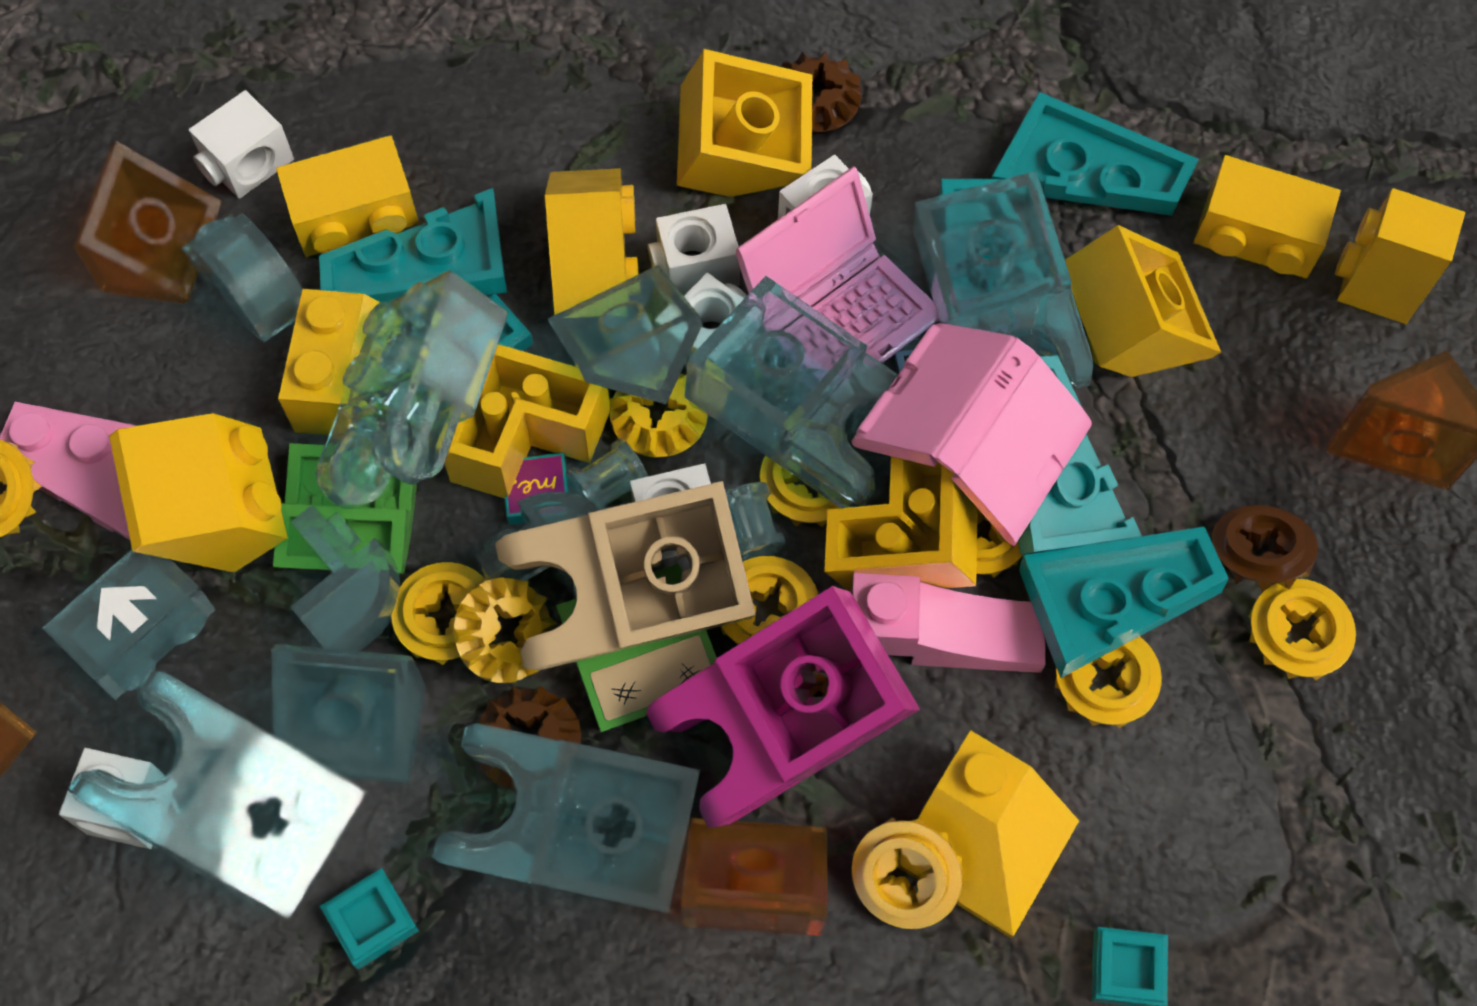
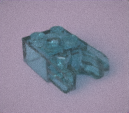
(1025, 282)
(409, 388)
(792, 389)
(204, 799)
(557, 815)

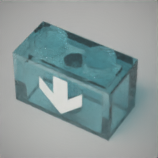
(130, 620)

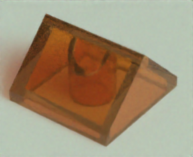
(138, 228)
(1414, 424)
(756, 878)

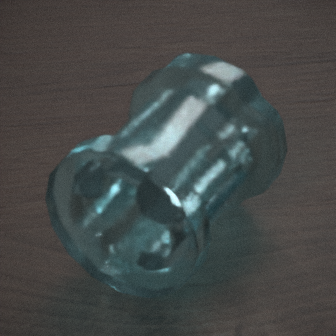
(608, 476)
(753, 521)

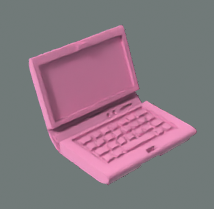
(829, 262)
(983, 413)

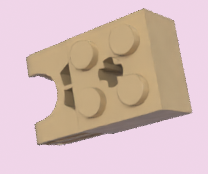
(612, 566)

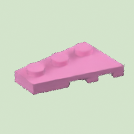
(71, 459)

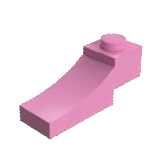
(949, 626)

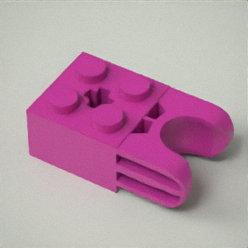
(766, 707)

